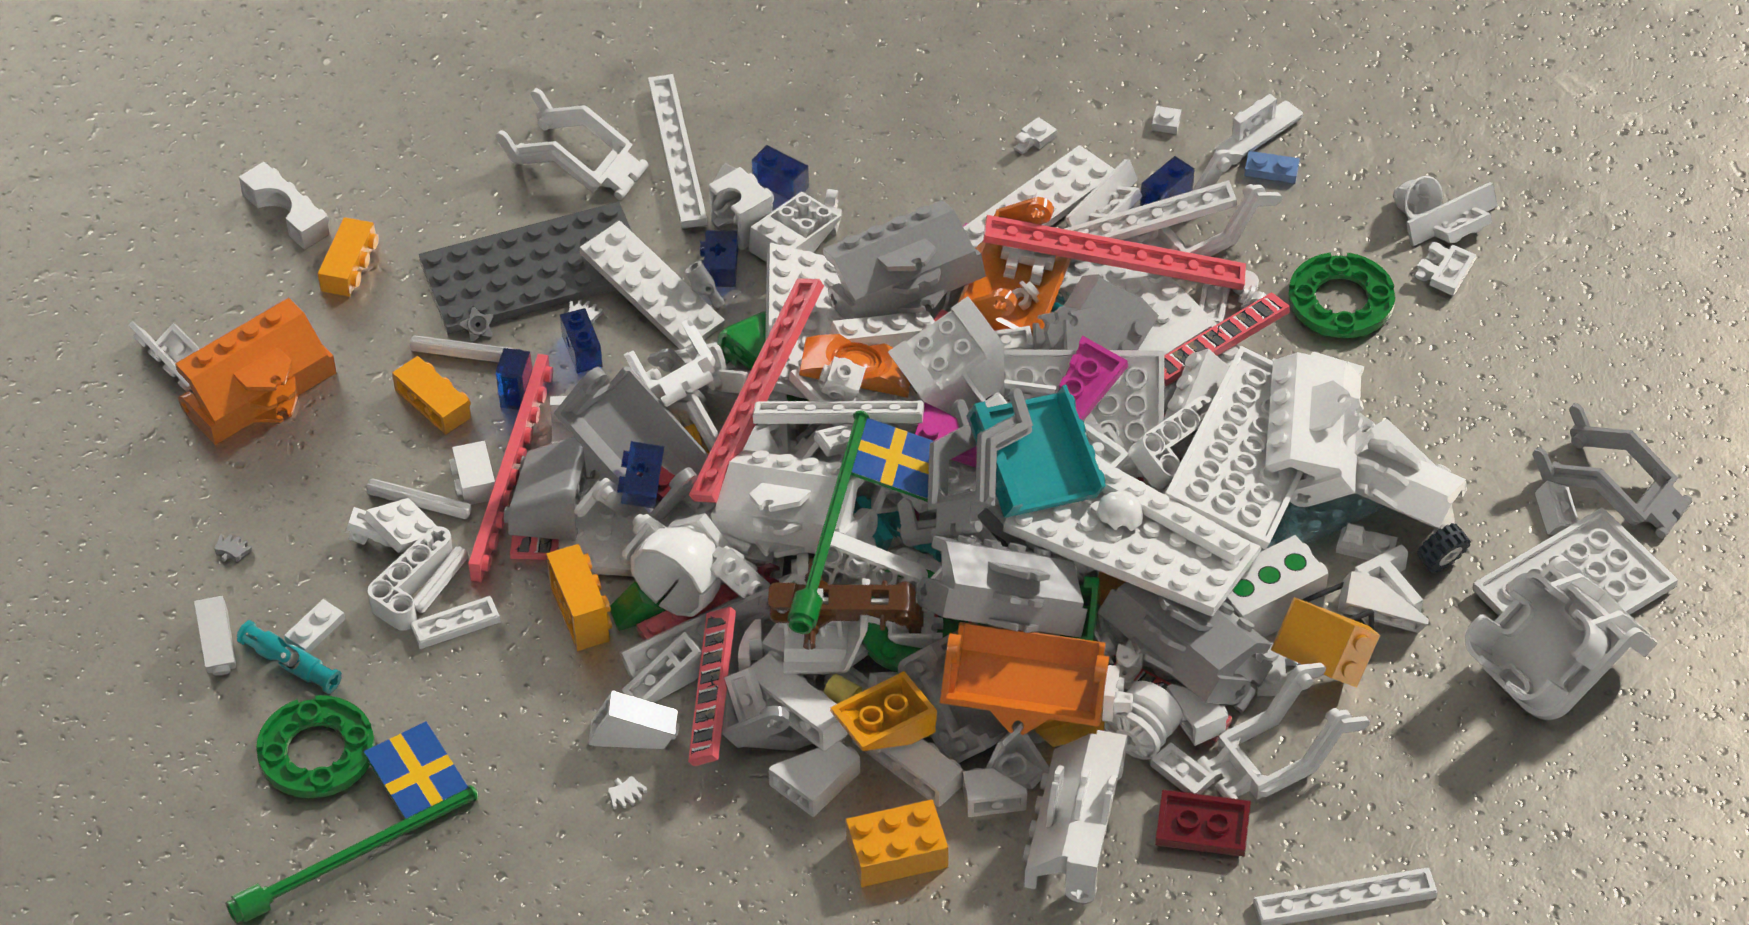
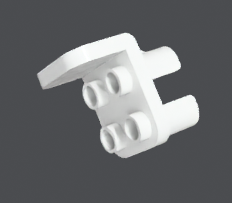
(1554, 638)

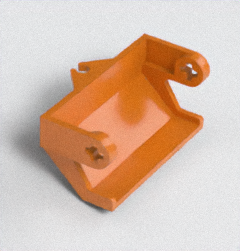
(994, 292)
(254, 372)
(1025, 676)

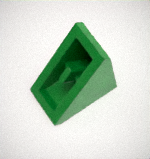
(633, 607)

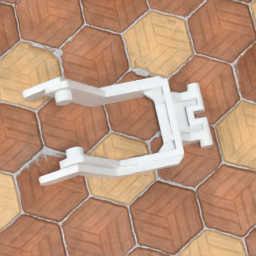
(615, 171)
(1254, 196)
(692, 375)
(724, 381)
(644, 526)
(1237, 771)

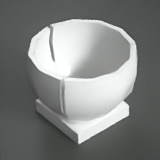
(681, 555)

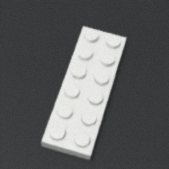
(650, 284)

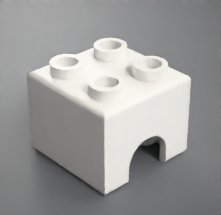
(739, 201)

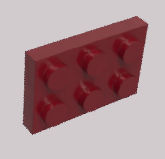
(1203, 823)

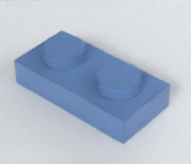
(1272, 167)

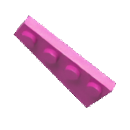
(1092, 374)
(938, 424)

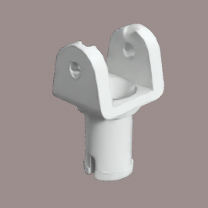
(1129, 661)

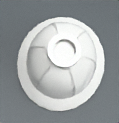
(1418, 196)

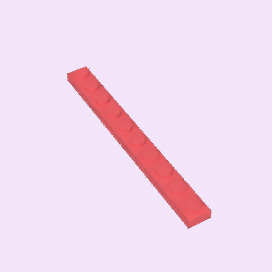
(1114, 252)
(757, 388)
(509, 470)

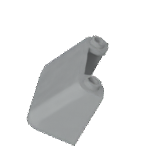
(548, 492)
(959, 729)

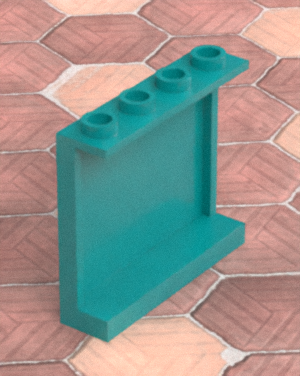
(1050, 463)

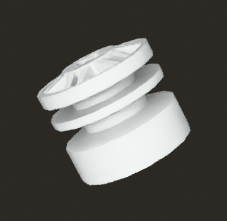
(1150, 722)

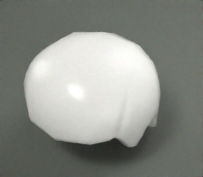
(1120, 509)

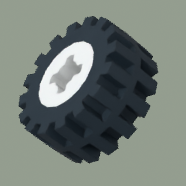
(1443, 548)

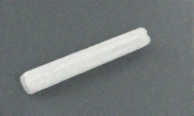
(456, 348)
(420, 498)

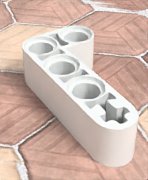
(1153, 450)
(874, 561)
(393, 588)

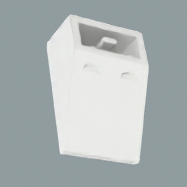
(798, 224)

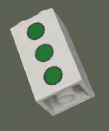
(1273, 582)

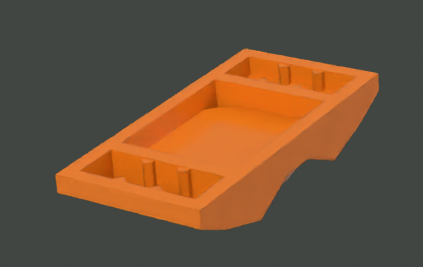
(880, 372)

